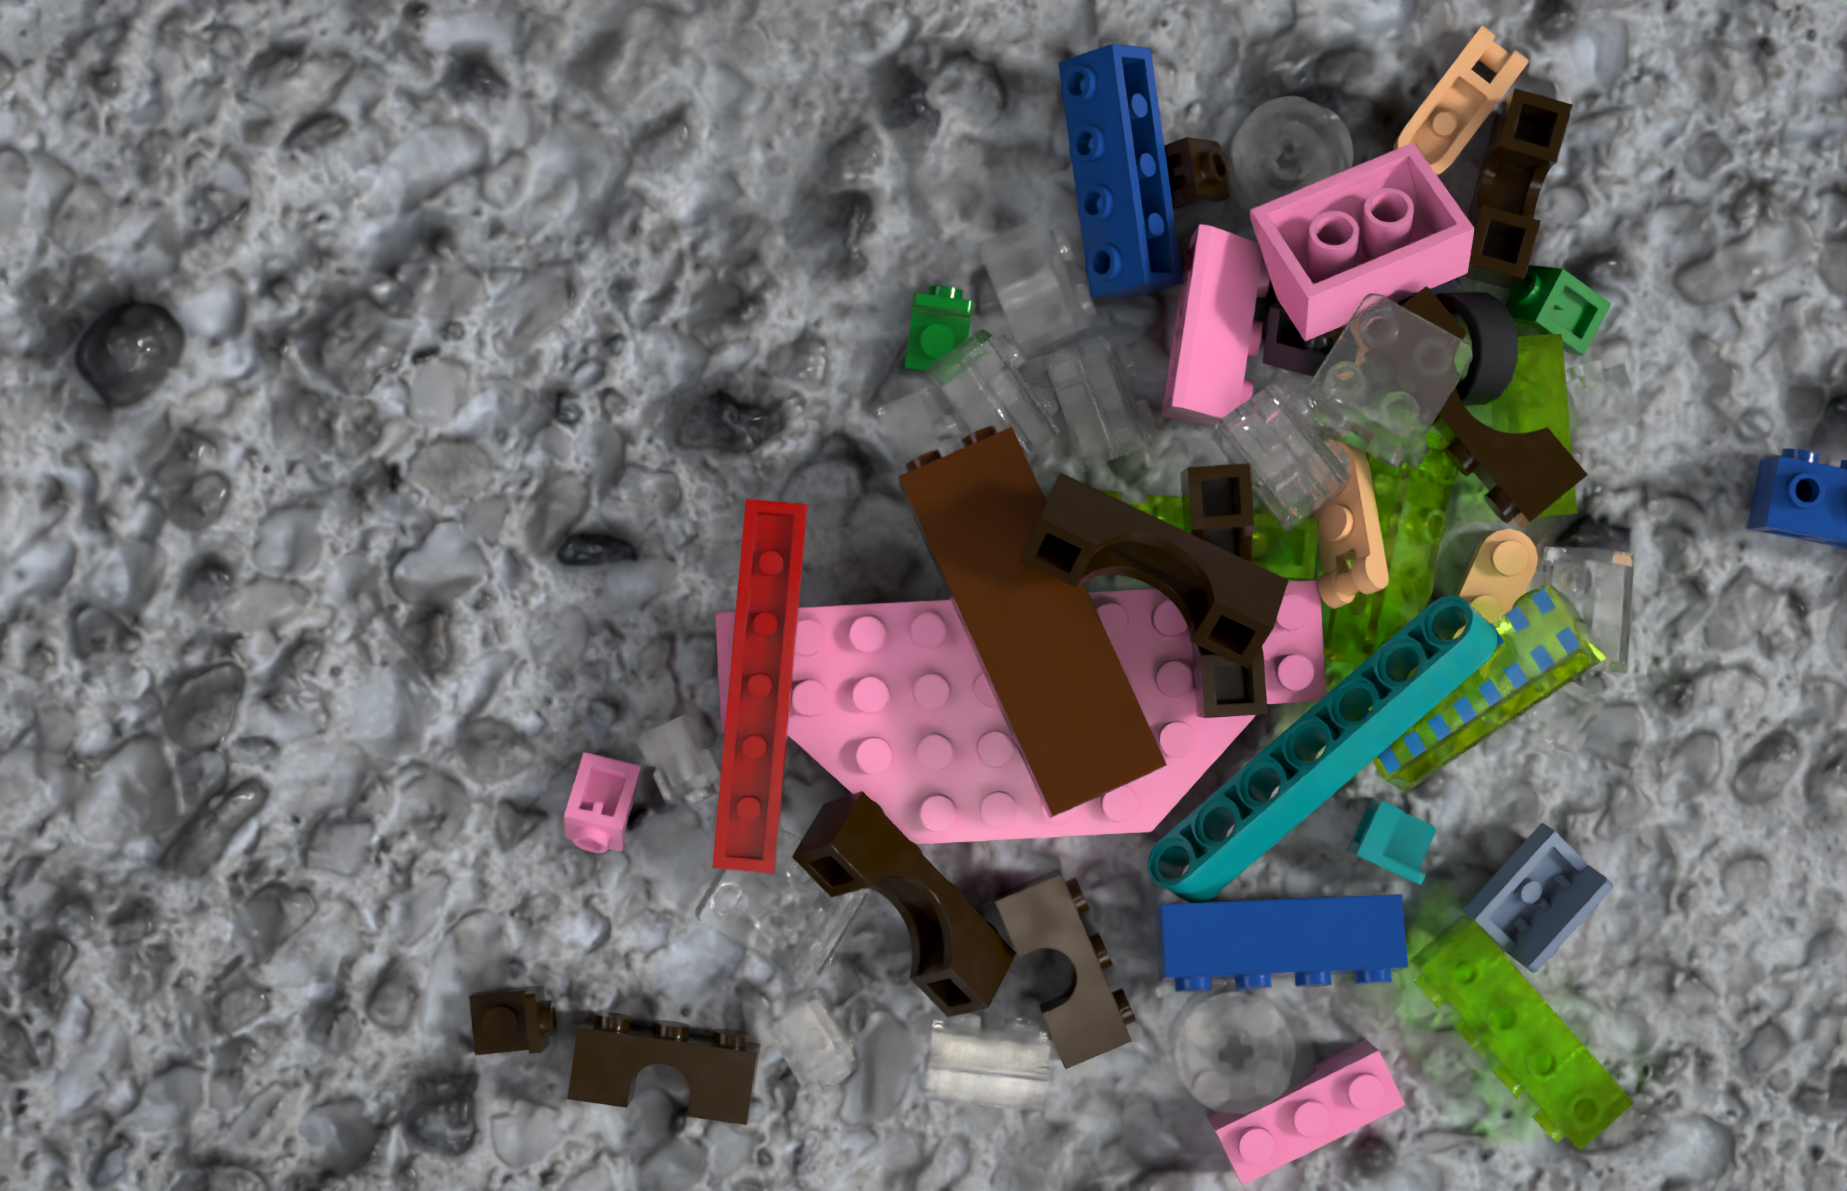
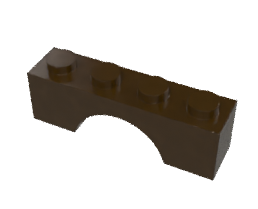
(1518, 469)
(1220, 511)
(1221, 596)
(954, 949)

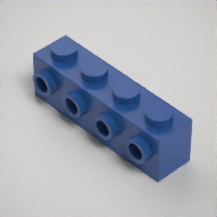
(1120, 172)
(1801, 498)
(1281, 940)

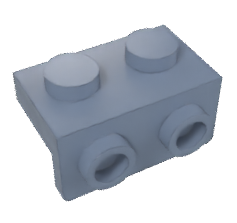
(1538, 898)

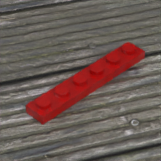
(760, 686)

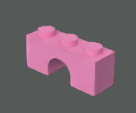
(1329, 1104)

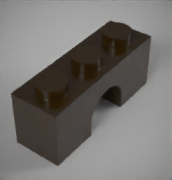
(1514, 166)
(1087, 1015)
(717, 1068)

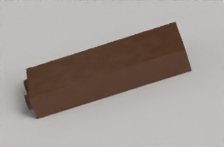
(1029, 630)

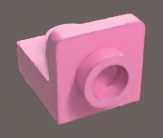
(601, 803)

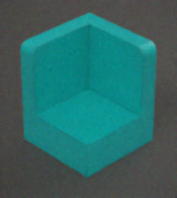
(1392, 840)

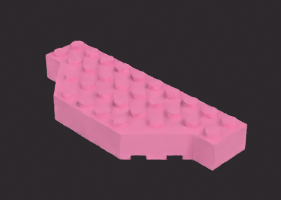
(909, 719)

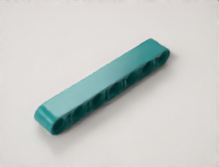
(1349, 747)

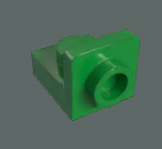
(1557, 304)
(937, 326)

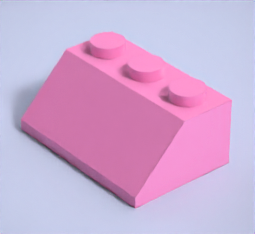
(1361, 233)
(1214, 327)

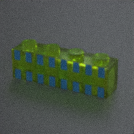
(1536, 654)

